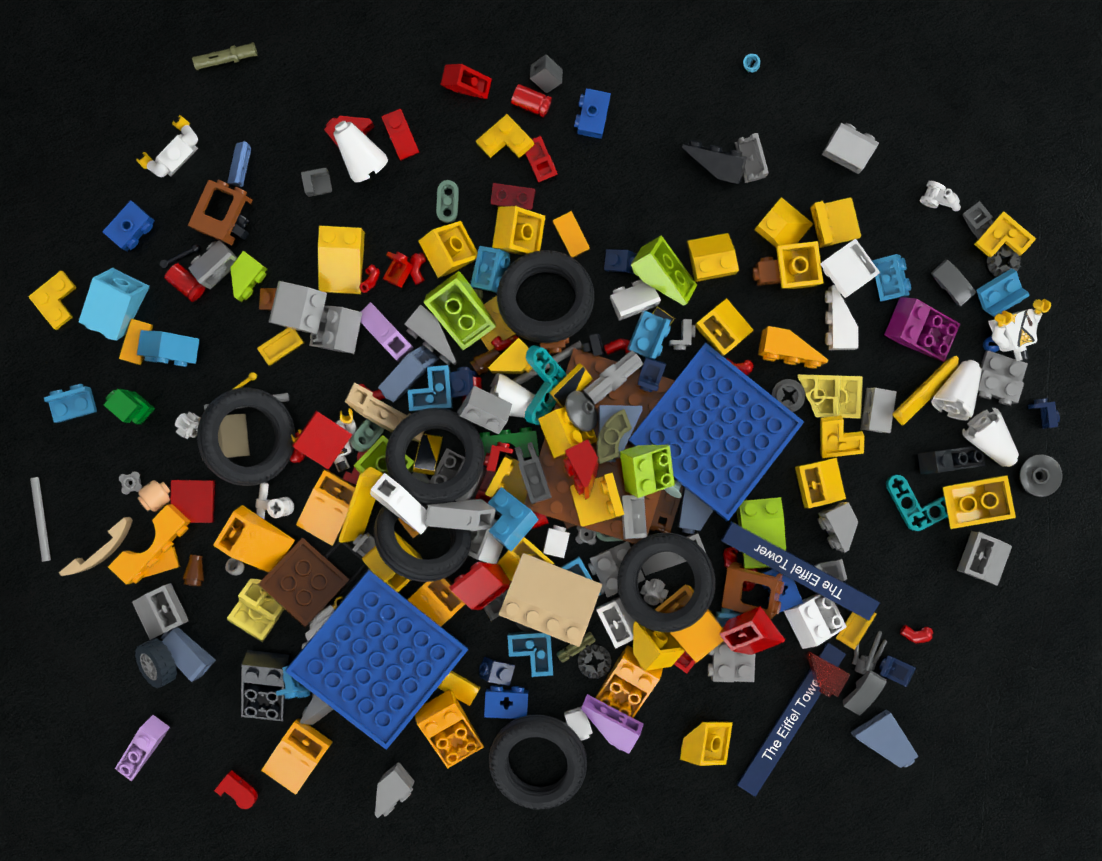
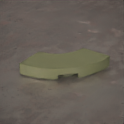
(610, 436)

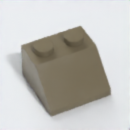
(233, 436)

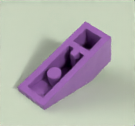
(614, 725)

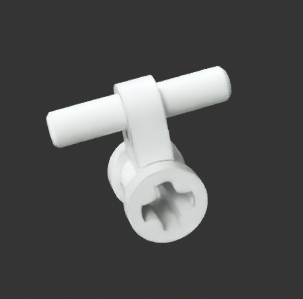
(938, 194)
(275, 507)

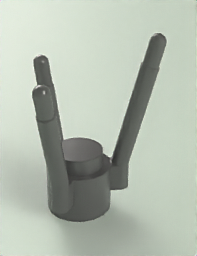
(865, 662)

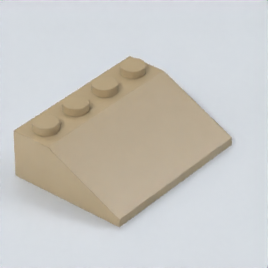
(550, 599)

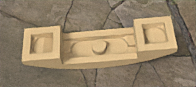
(375, 410)
(118, 533)

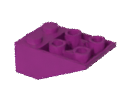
(922, 328)

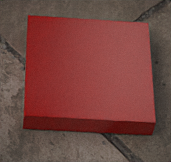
(322, 440)
(194, 499)

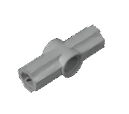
(613, 377)

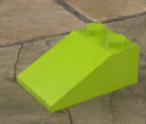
(662, 270)
(459, 310)
(764, 519)

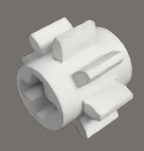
(187, 425)
(654, 592)

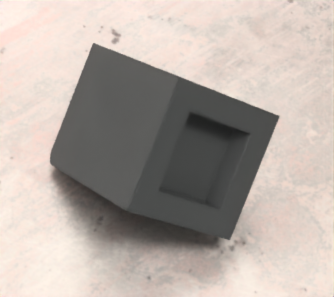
(546, 73)
(316, 182)

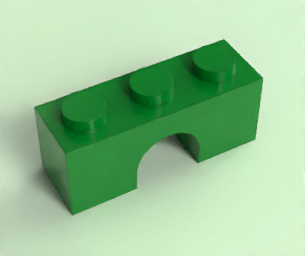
(128, 406)
(520, 439)

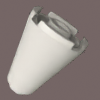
(358, 151)
(959, 391)
(512, 392)
(992, 437)

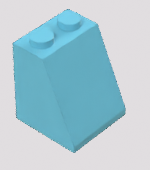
(112, 303)

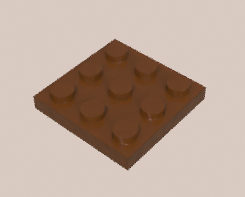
(303, 582)

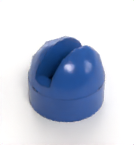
(990, 348)

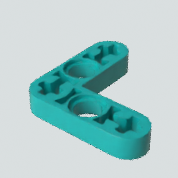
(538, 407)
(915, 509)

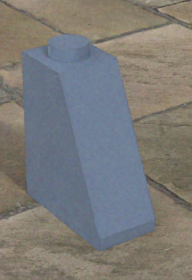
(407, 373)
(607, 411)
(692, 513)
(187, 654)
(887, 739)

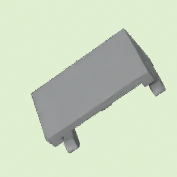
(755, 164)
(878, 410)
(634, 517)

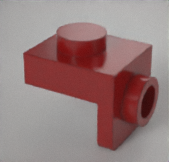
(398, 270)
(491, 458)

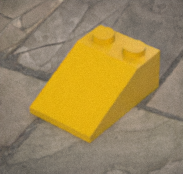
(340, 259)
(979, 502)

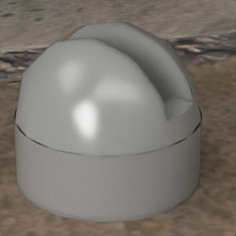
(234, 566)

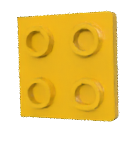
(835, 222)
(510, 478)
(601, 505)

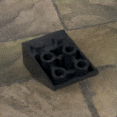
(260, 680)

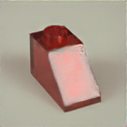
(827, 676)

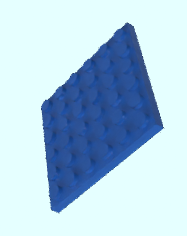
(718, 430)
(376, 659)

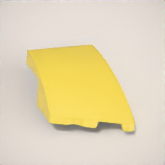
(834, 395)
(255, 611)

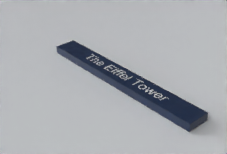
(800, 571)
(786, 726)

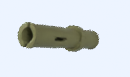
(224, 56)

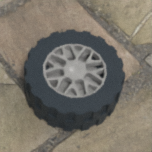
(156, 663)

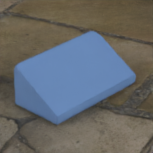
(239, 164)

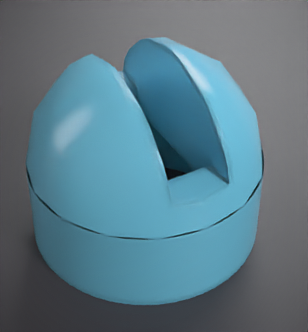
(748, 60)

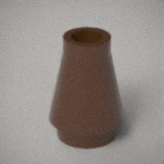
(484, 360)
(194, 571)

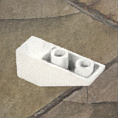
(842, 326)
(400, 502)

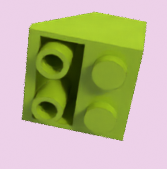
(647, 469)

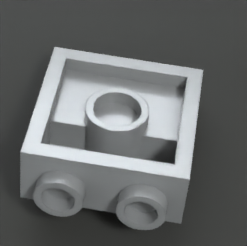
(1001, 378)
(607, 566)
(731, 665)

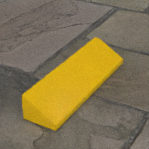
(925, 391)
(360, 506)
(460, 687)

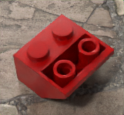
(583, 465)
(481, 585)
(751, 632)

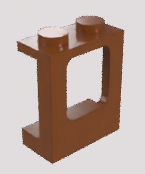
(212, 227)
(733, 589)

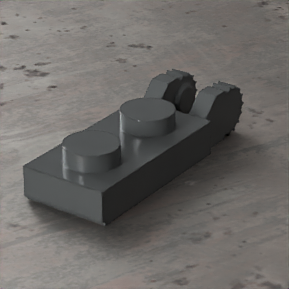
(533, 476)

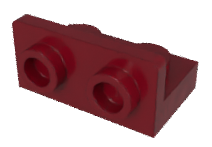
(512, 196)

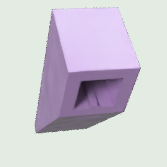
(385, 332)
(142, 747)

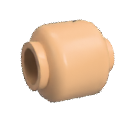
(154, 495)

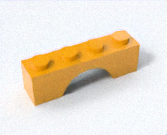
(168, 525)

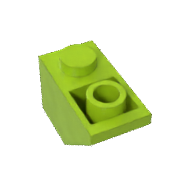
(245, 275)

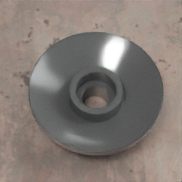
(581, 411)
(1050, 475)

